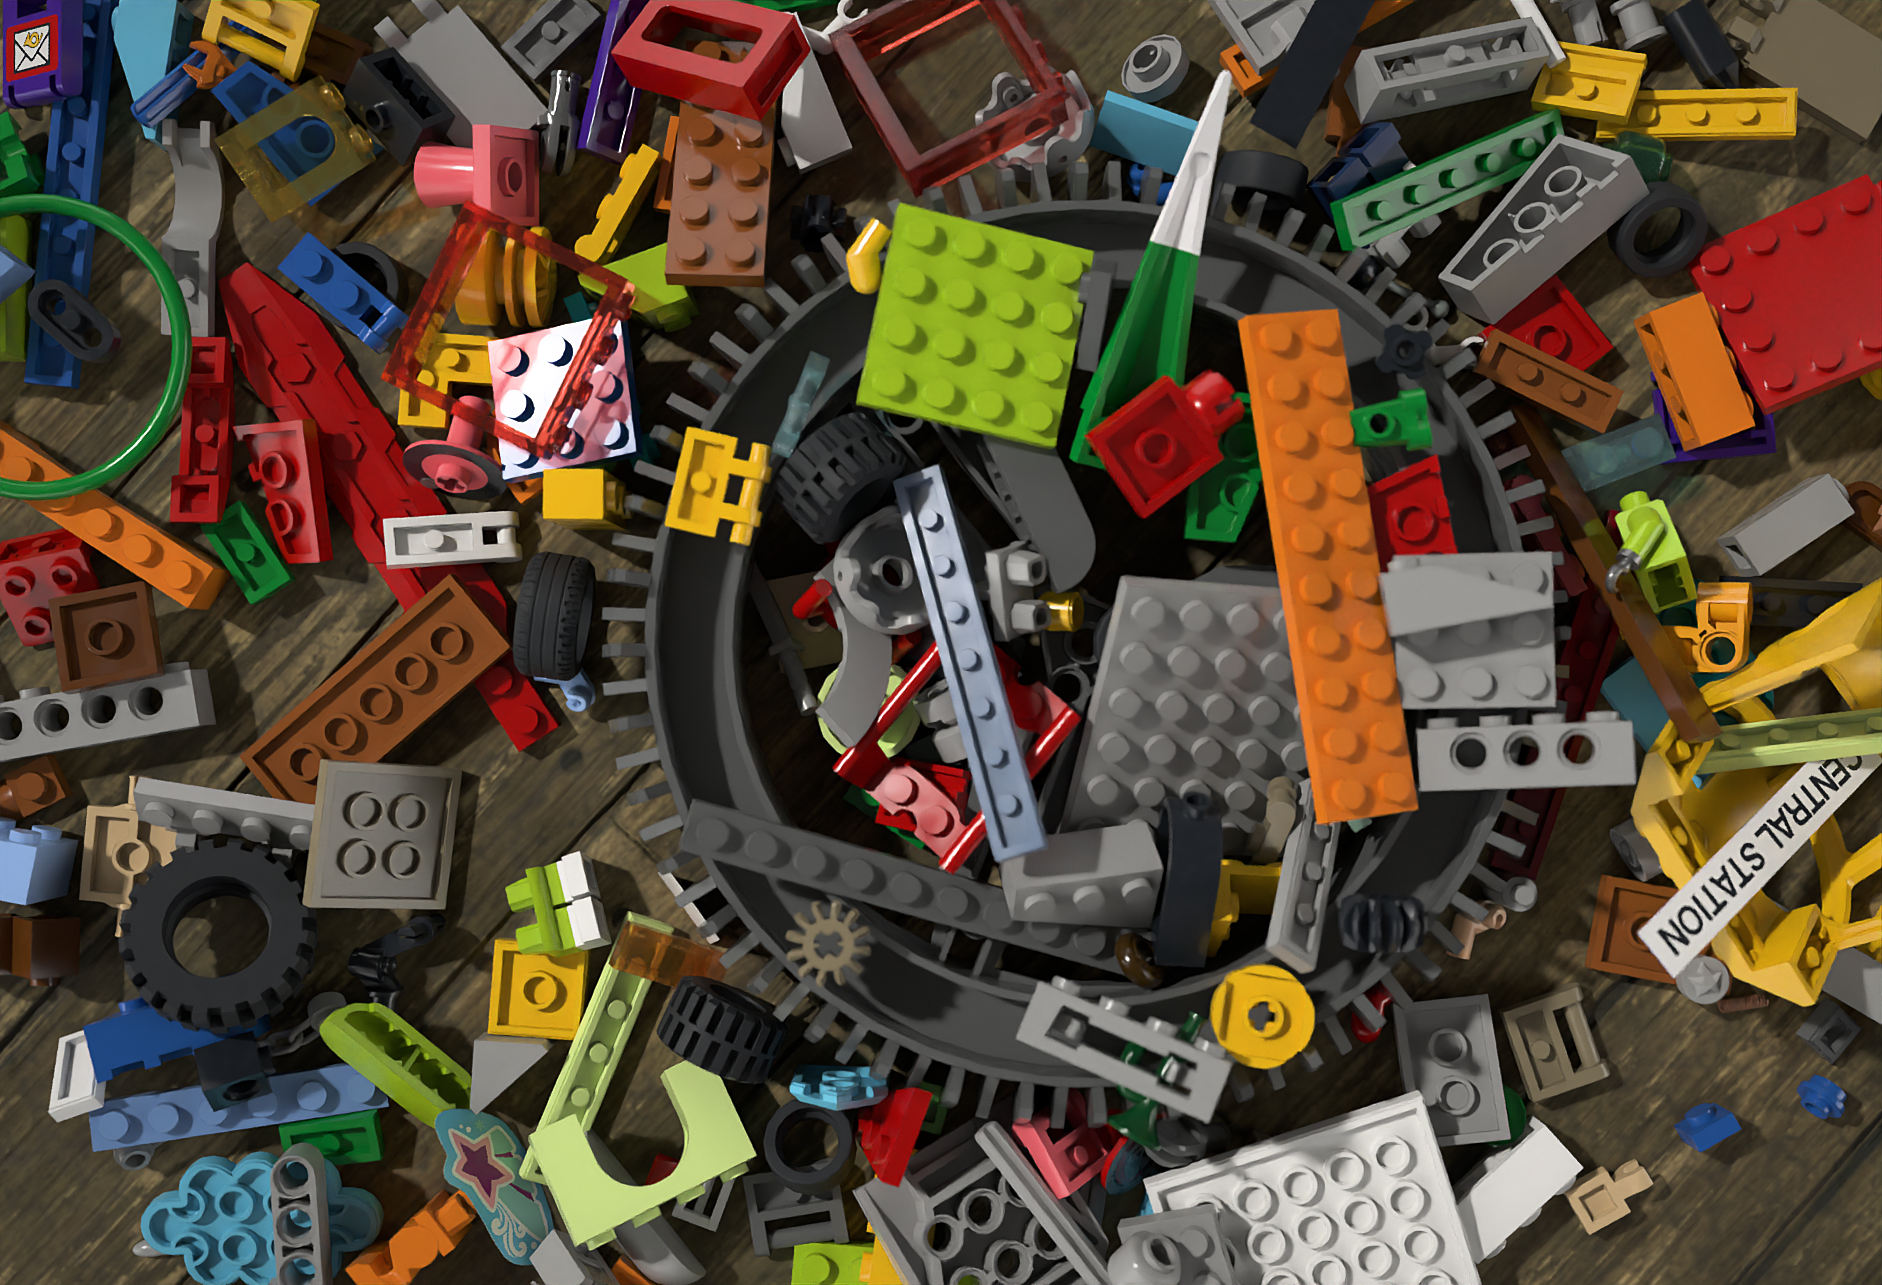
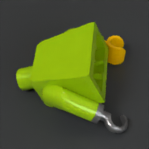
(1652, 552)

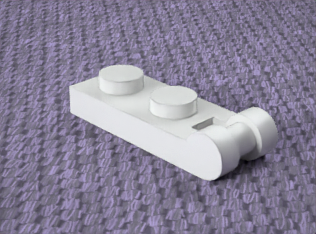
(450, 539)

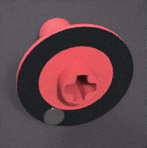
(457, 464)

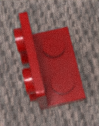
(39, 570)

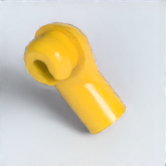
(864, 258)

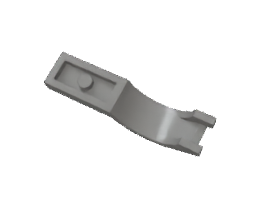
(196, 221)

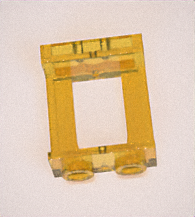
(313, 98)

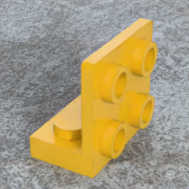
(1242, 891)

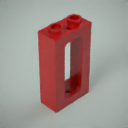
(737, 88)

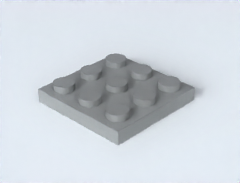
(1488, 660)

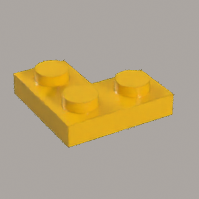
(450, 362)

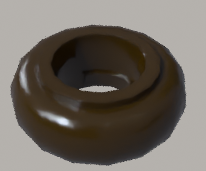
(1137, 961)

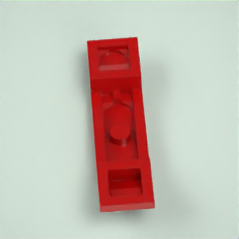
(206, 436)

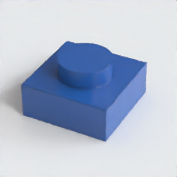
(1706, 1126)

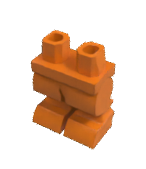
(428, 1232)

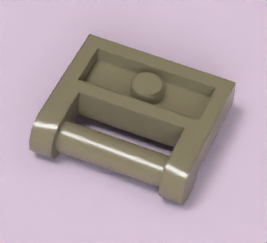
(1540, 1047)

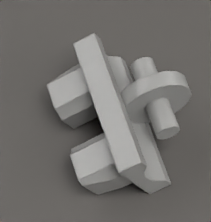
(1009, 591)

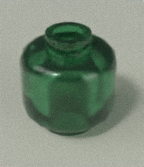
(1647, 153)

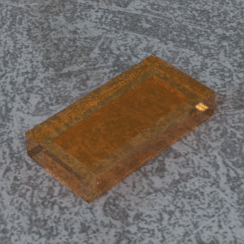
(659, 954)

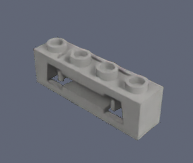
(1446, 70)
(1047, 1014)

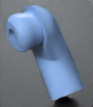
(578, 691)

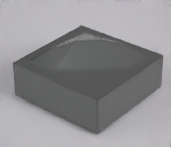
(1828, 1030)

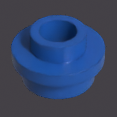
(1822, 1097)

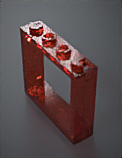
(906, 19)
(440, 295)

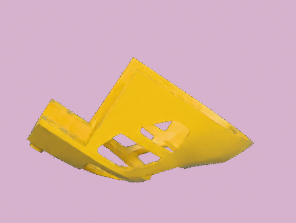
(1690, 824)

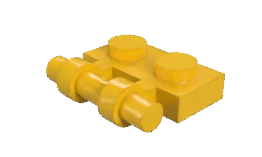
(703, 481)

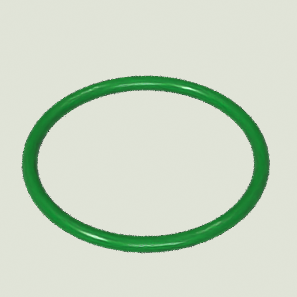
(181, 347)

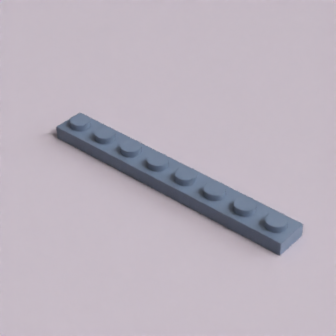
(970, 665)

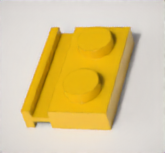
(1591, 83)

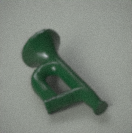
(1140, 1120)

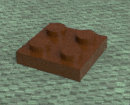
(106, 637)

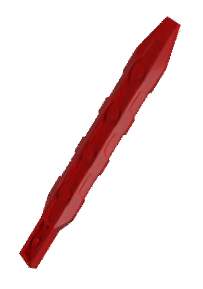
(304, 377)

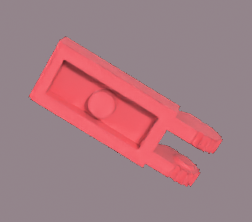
(1565, 576)

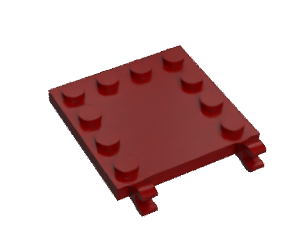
(1800, 294)

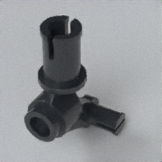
(377, 962)

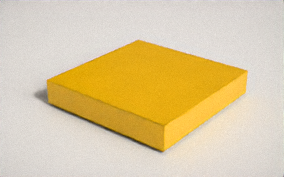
(537, 992)

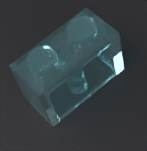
(1620, 453)

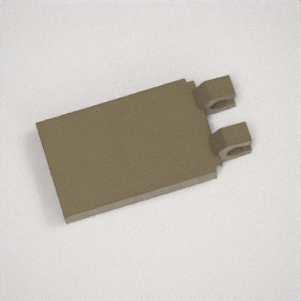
(1818, 53)

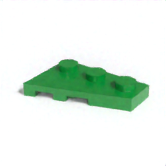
(1224, 494)

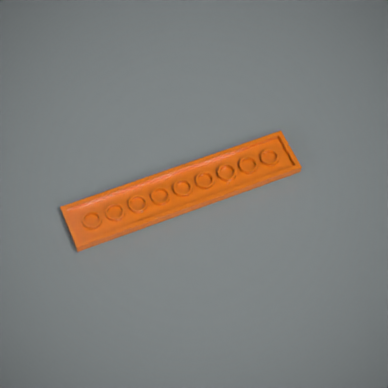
(1327, 566)

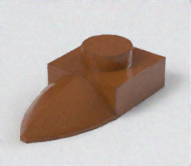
(33, 788)

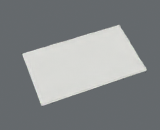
(689, 908)

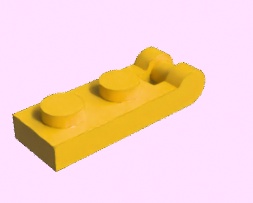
(620, 210)

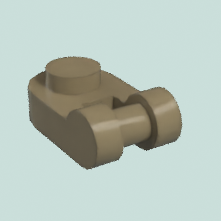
(1269, 837)

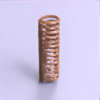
(1741, 1002)

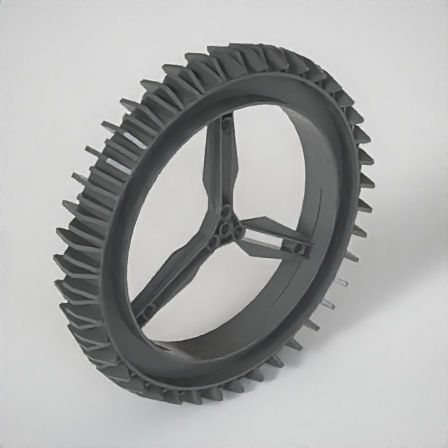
(708, 735)

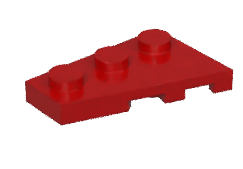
(292, 477)

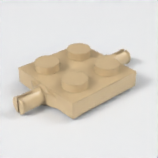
(120, 852)

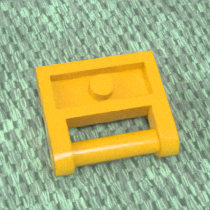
(281, 20)

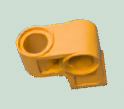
(1721, 612)

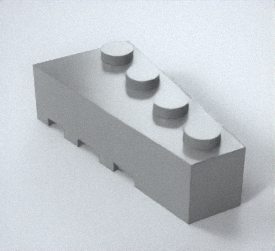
(1541, 225)

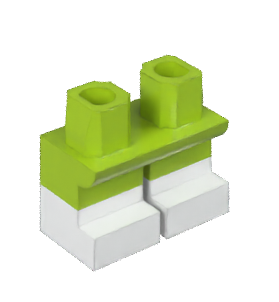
(564, 905)

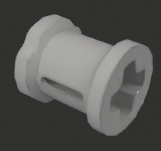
(1638, 23)

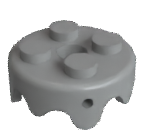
(1054, 147)
(860, 579)

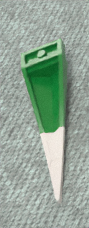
(1157, 311)

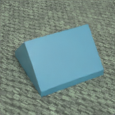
(1143, 133)

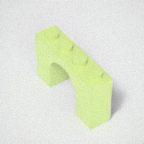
(597, 1204)

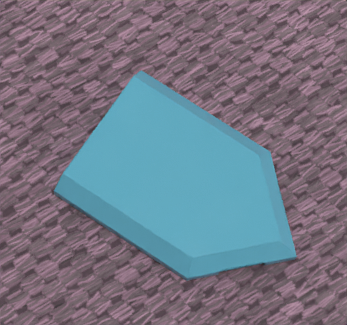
(837, 1086)

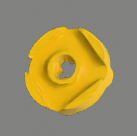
(1279, 1039)

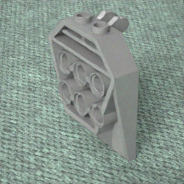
(940, 1187)

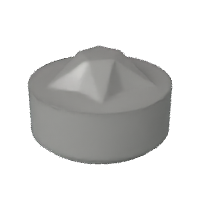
(1703, 980)

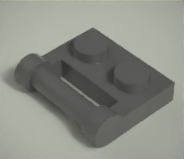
(771, 1200)

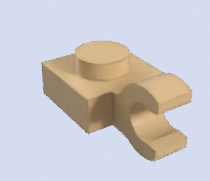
(1600, 1198)

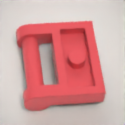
(1070, 1158)

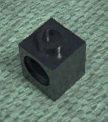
(234, 1070)

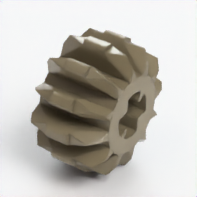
(830, 960)

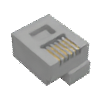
(563, 1264)

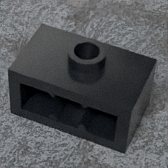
(396, 104)

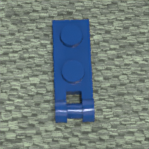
(342, 292)

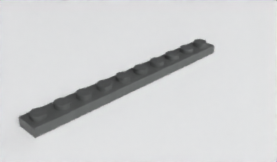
(888, 882)

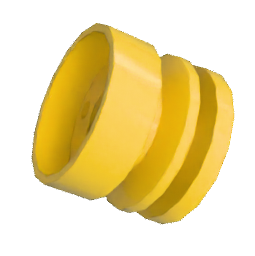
(508, 278)

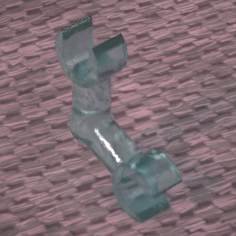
(800, 404)

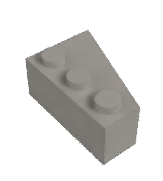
(1087, 878)

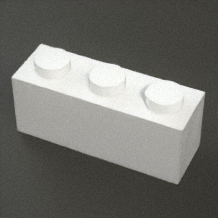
(1512, 1186)

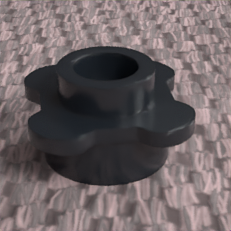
(1390, 357)

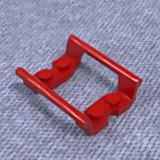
(907, 790)

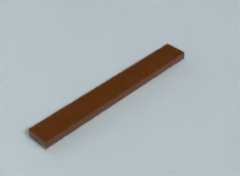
(1598, 554)

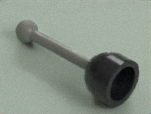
(1370, 269)

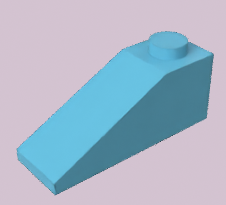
(151, 43)

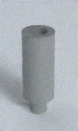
(1518, 894)

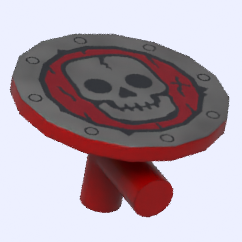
(1127, 1161)

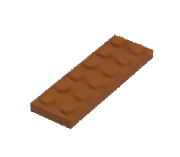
(720, 189)
(382, 692)

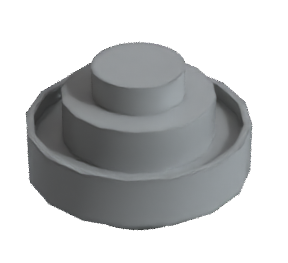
(1155, 68)

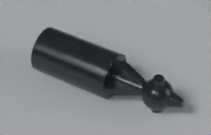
(1703, 45)

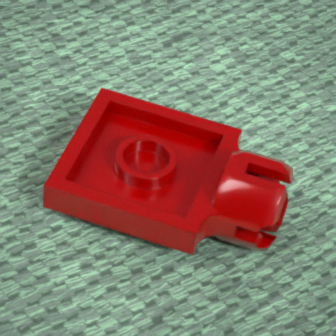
(1166, 438)

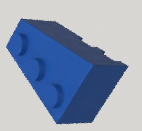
(144, 1039)

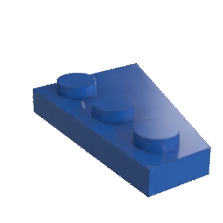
(295, 146)

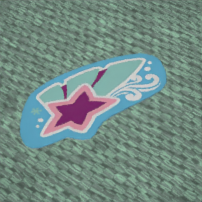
(485, 1166)

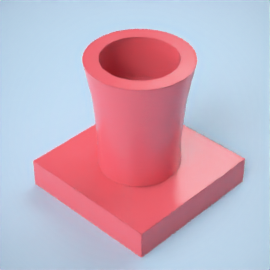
(495, 174)

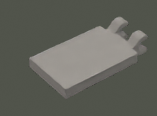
(464, 72)

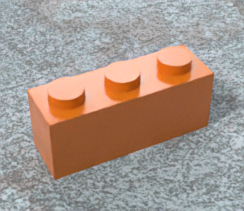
(1695, 371)

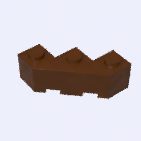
(40, 947)

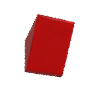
(661, 1168)

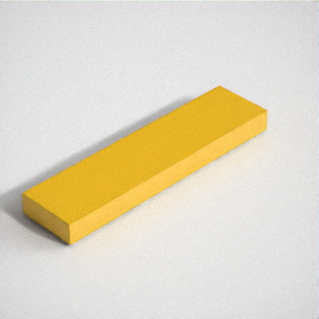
(1710, 115)

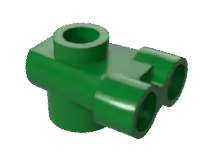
(1404, 420)

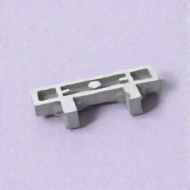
(206, 811)

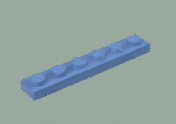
(186, 1112)

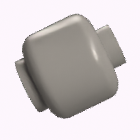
(1145, 1261)

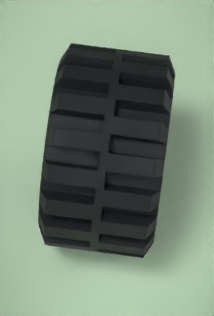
(839, 477)
(722, 1029)

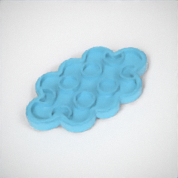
(226, 1219)

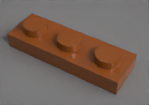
(1547, 382)

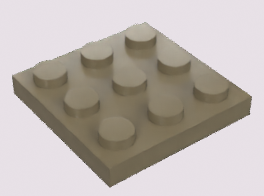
(382, 835)

